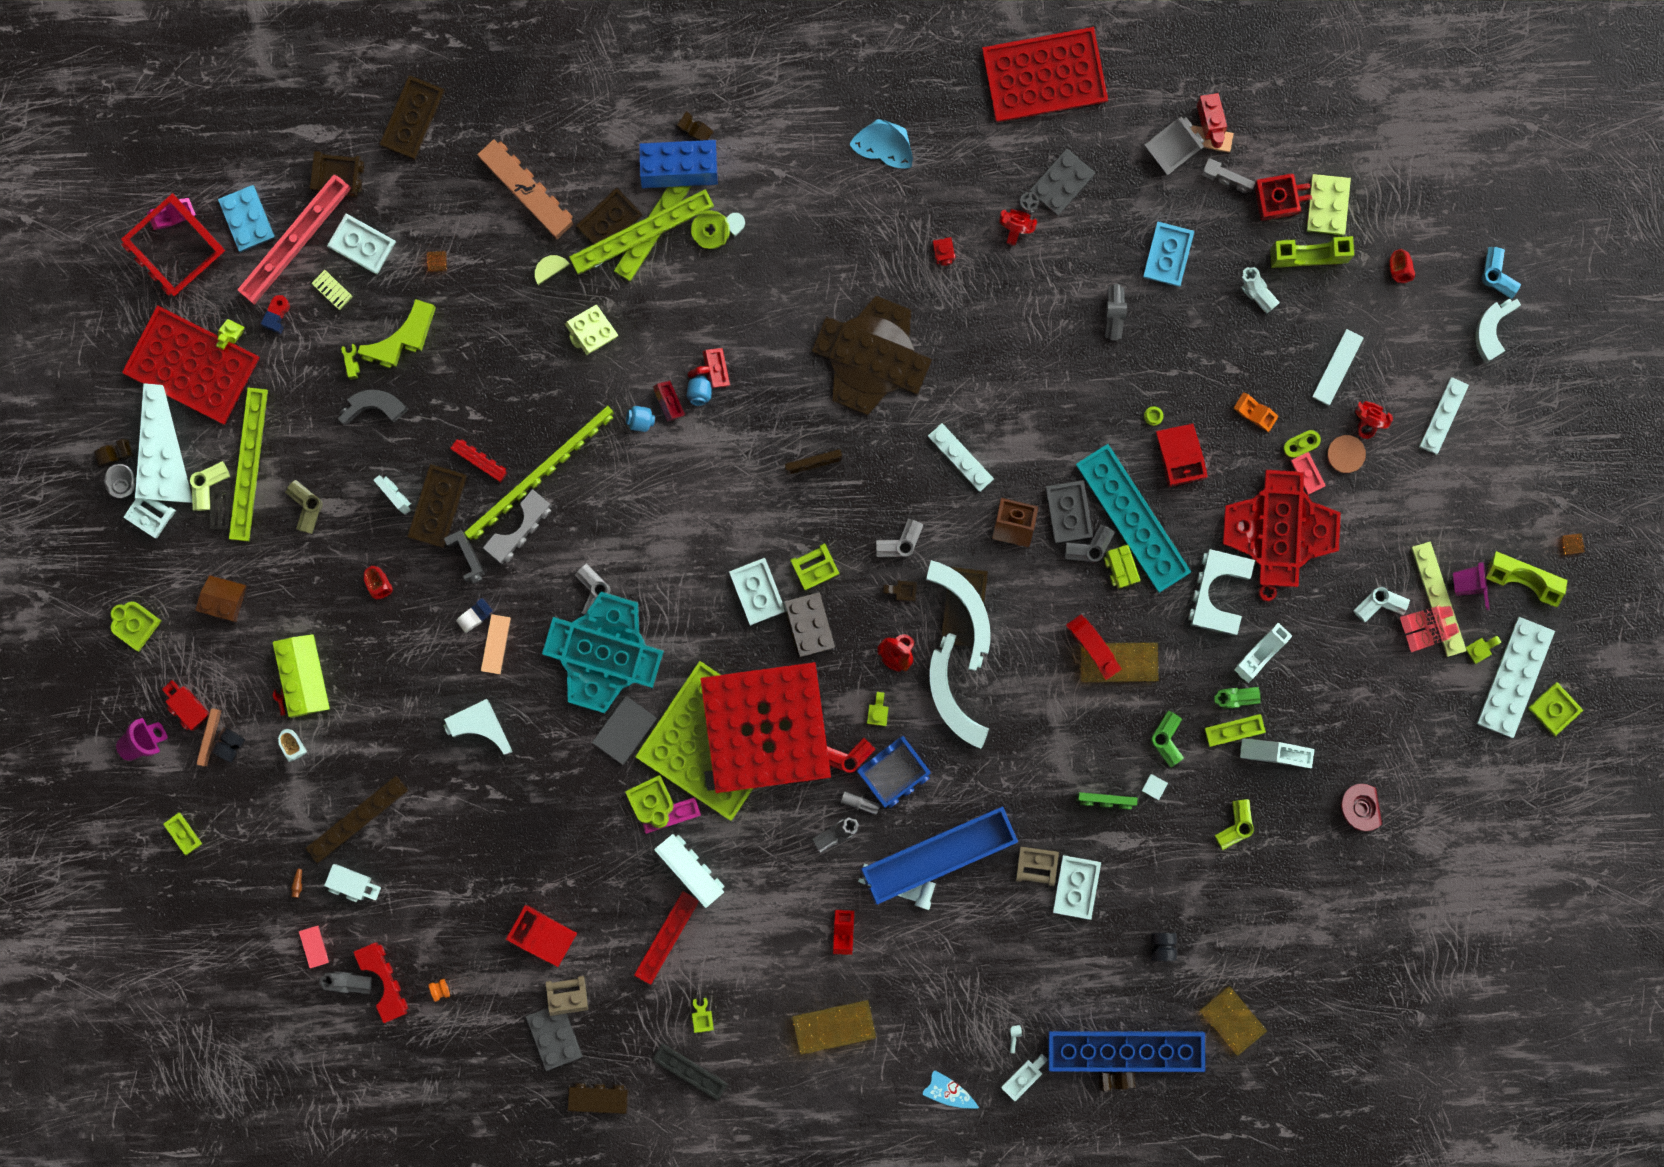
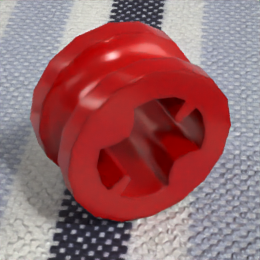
(1264, 597)

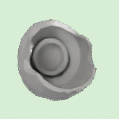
(120, 481)

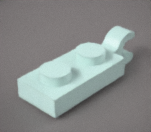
(1024, 1077)

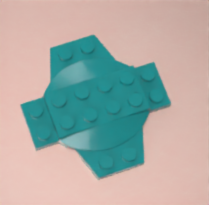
(603, 652)

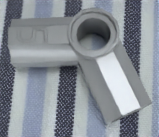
(891, 548)
(591, 581)

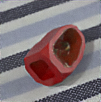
(1401, 266)
(377, 582)

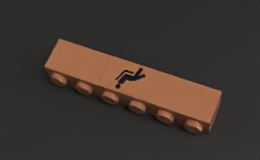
(525, 188)

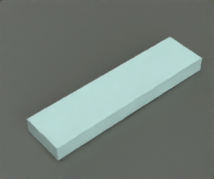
(1337, 367)

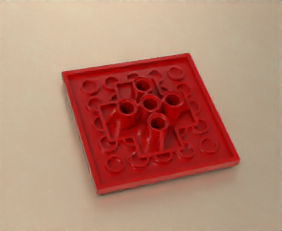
(734, 702)

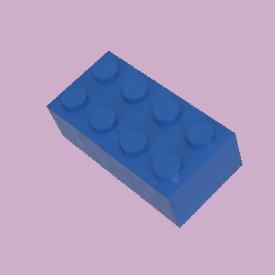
(678, 164)

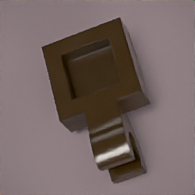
(904, 590)

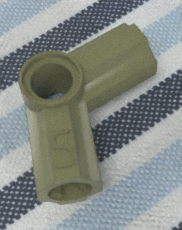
(302, 496)

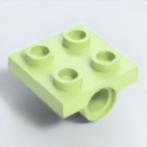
(590, 330)

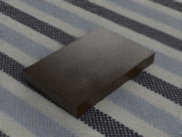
(609, 217)
(813, 462)

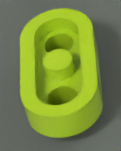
(1301, 444)

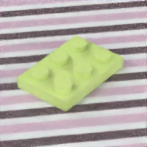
(1329, 205)

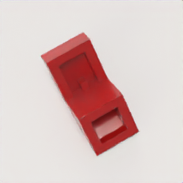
(843, 932)

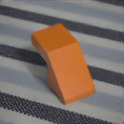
(1255, 412)

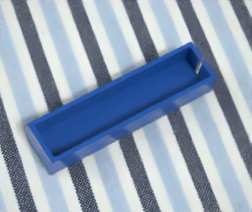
(938, 855)

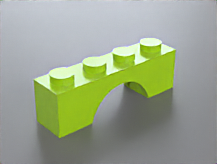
(1547, 586)

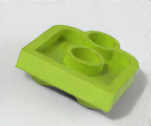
(133, 624)
(651, 802)

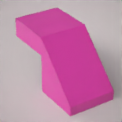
(170, 215)

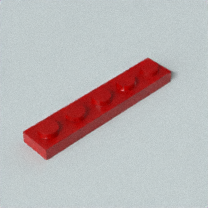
(666, 937)

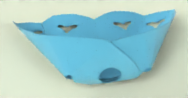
(886, 141)

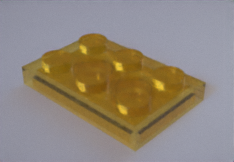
(1233, 1020)

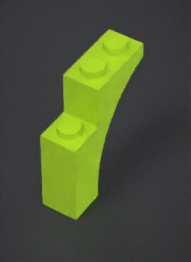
(411, 335)

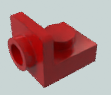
(944, 251)

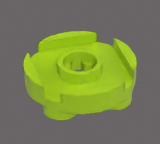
(703, 221)

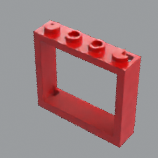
(154, 272)

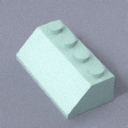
(688, 869)

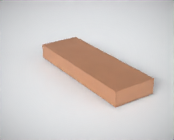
(208, 737)

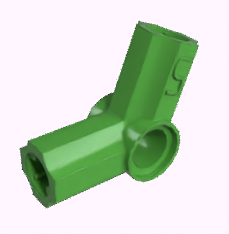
(1237, 697)
(1168, 749)

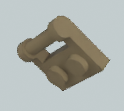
(1037, 859)
(568, 1001)

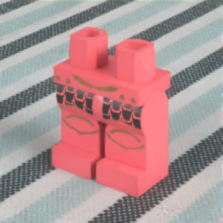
(1435, 627)

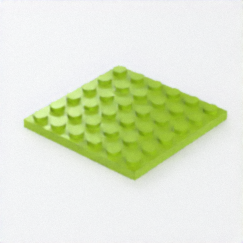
(682, 750)

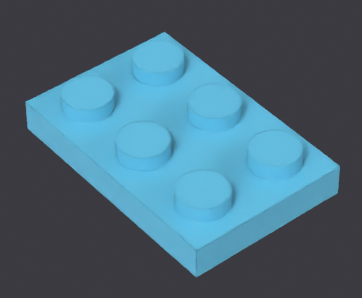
(246, 218)
(1168, 254)

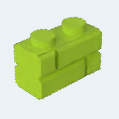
(1122, 567)

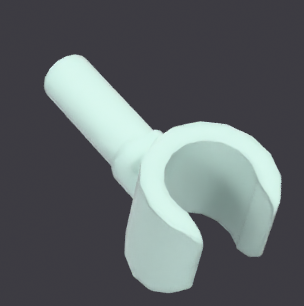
(1015, 1032)

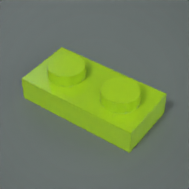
(182, 834)

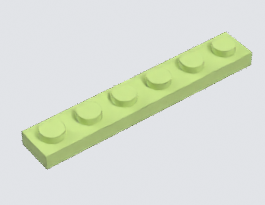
(1436, 592)

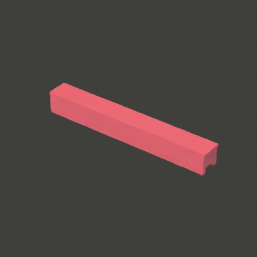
(294, 239)

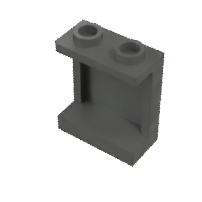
(461, 539)

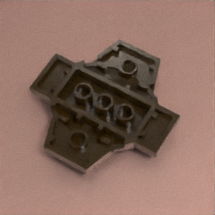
(872, 355)

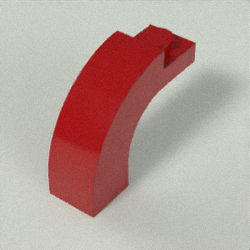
(1094, 646)

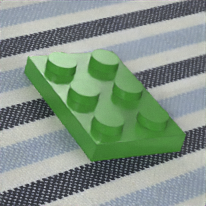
(1106, 800)

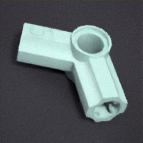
(1257, 289)
(1372, 605)

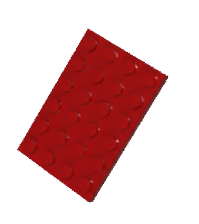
(1045, 74)
(190, 365)

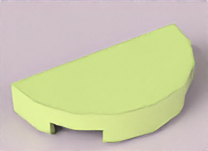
(548, 267)

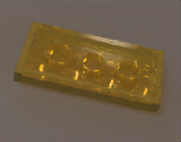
(1136, 660)
(834, 1027)

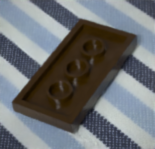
(412, 117)
(437, 506)
(956, 617)

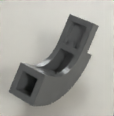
(372, 399)

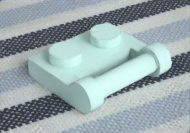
(146, 520)

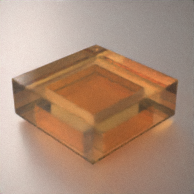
(437, 261)
(1572, 544)

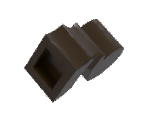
(697, 129)
(113, 453)
(1116, 1080)

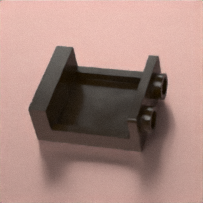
(344, 167)

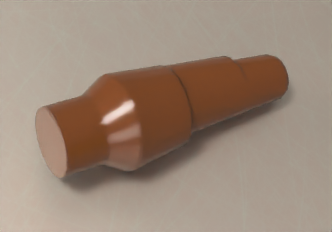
(297, 886)

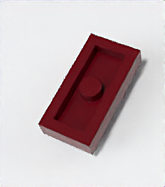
(668, 400)

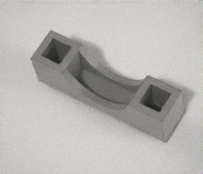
(503, 545)

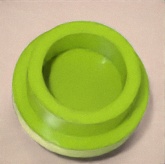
(1153, 416)

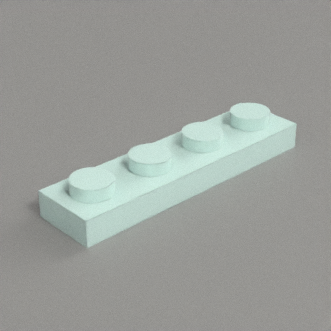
(1443, 415)
(960, 457)

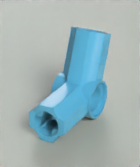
(1494, 264)

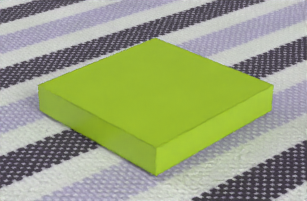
(1555, 709)

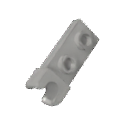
(1212, 169)

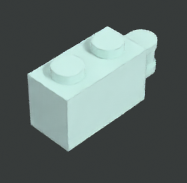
(350, 883)

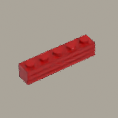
(479, 460)

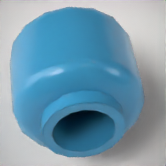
(699, 390)
(640, 418)

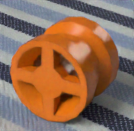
(439, 990)

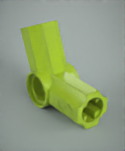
(1232, 835)

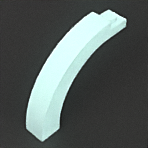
(970, 598)
(946, 705)

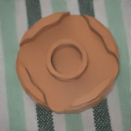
(1346, 454)

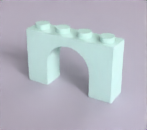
(1204, 613)

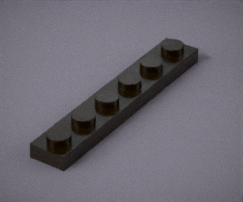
(357, 819)

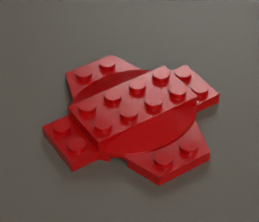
(1281, 528)

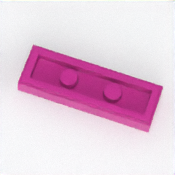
(681, 812)

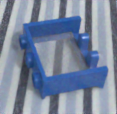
(894, 772)

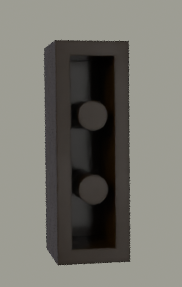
(598, 1098)

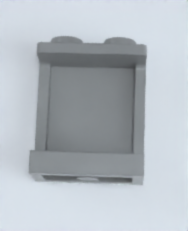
(1174, 144)

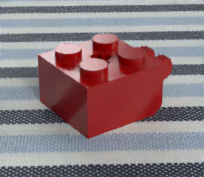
(1284, 187)

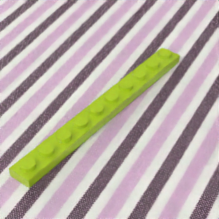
(533, 479)

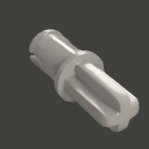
(860, 803)

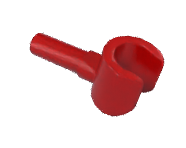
(279, 697)

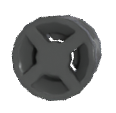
(1031, 200)

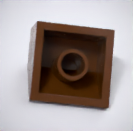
(1015, 522)
(221, 598)

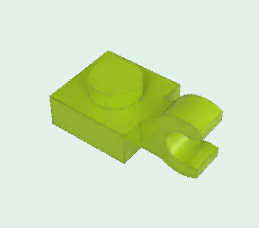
(228, 332)
(351, 366)
(1480, 649)
(878, 713)

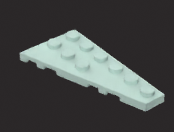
(160, 462)

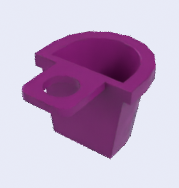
(1472, 582)
(140, 740)

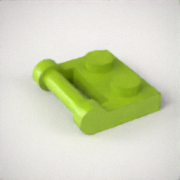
(817, 573)

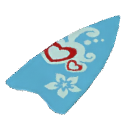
(948, 1092)

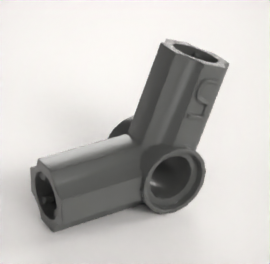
(1115, 312)
(1100, 542)
(836, 834)
(346, 982)

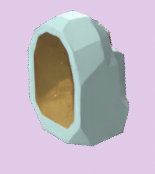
(291, 745)

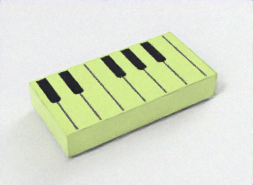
(332, 289)

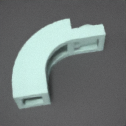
(1486, 337)
(1262, 652)

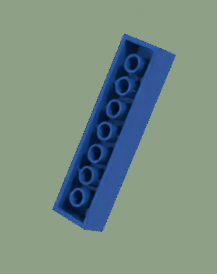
(1126, 1051)

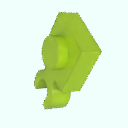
(702, 1019)

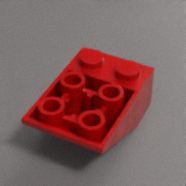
(1181, 455)
(541, 936)

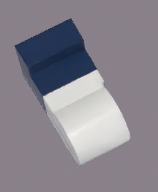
(475, 615)

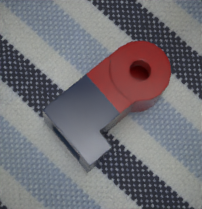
(275, 313)

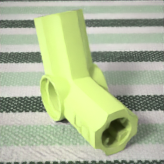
(201, 494)

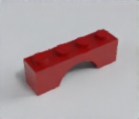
(373, 959)

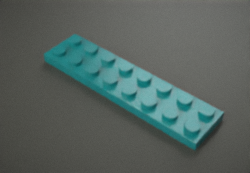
(1133, 518)

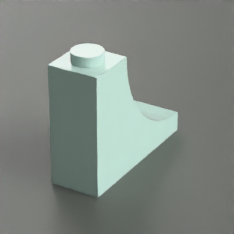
(478, 720)
(1277, 752)

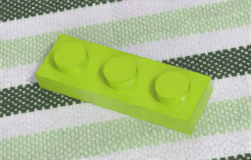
(1235, 730)

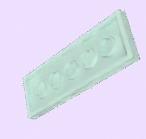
(1515, 677)

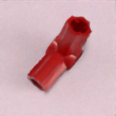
(858, 754)

